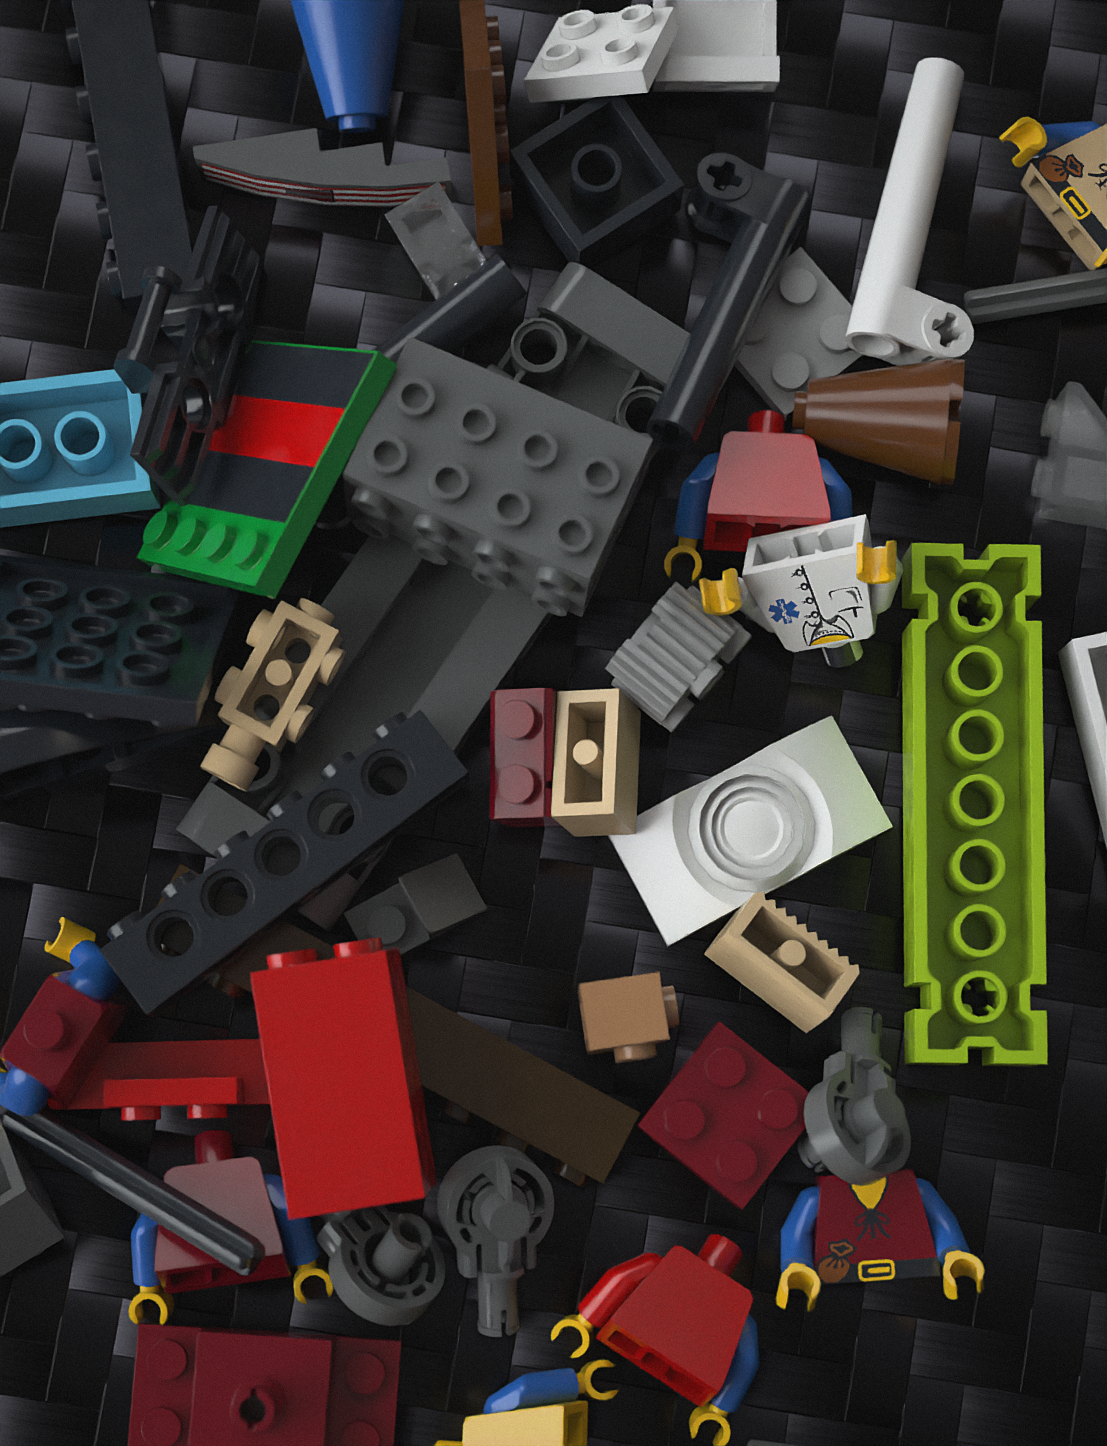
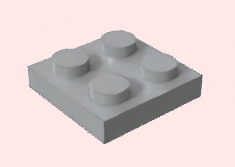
(797, 335)

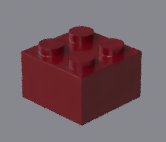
(727, 1115)

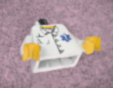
(812, 587)

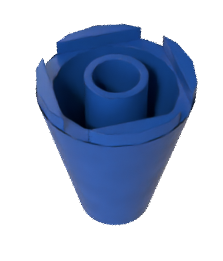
(351, 56)

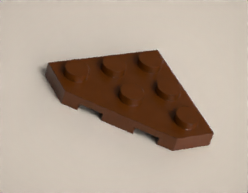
(486, 119)

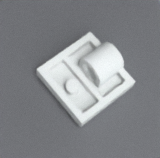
(602, 54)

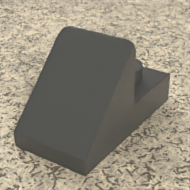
(419, 906)

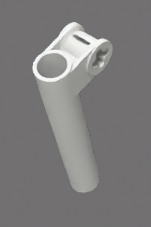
(888, 313)

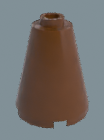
(889, 416)

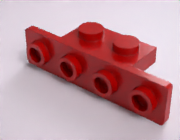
(175, 1074)

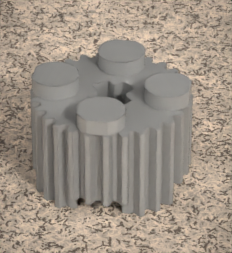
(675, 656)

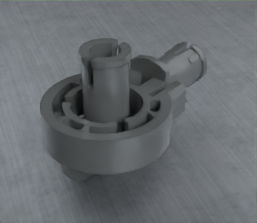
(872, 1131)
(505, 1229)
(373, 1259)

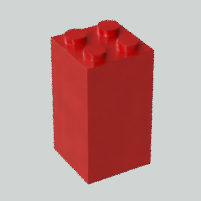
(343, 1078)

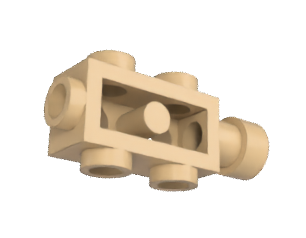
(273, 676)

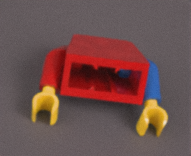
(680, 1324)

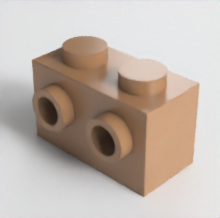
(627, 1016)

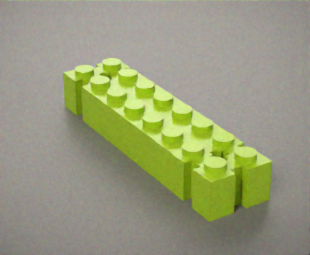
(973, 805)

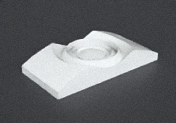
(750, 829)

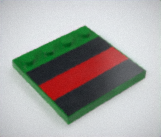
(269, 466)

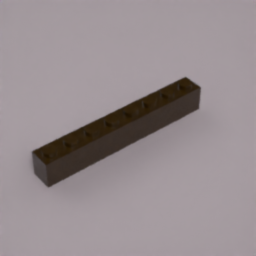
(463, 1064)

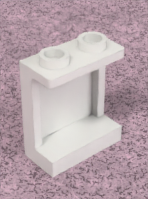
(721, 47)

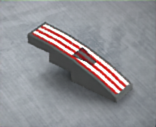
(297, 170)

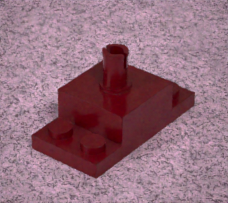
(262, 1388)

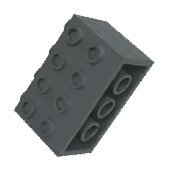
(494, 478)

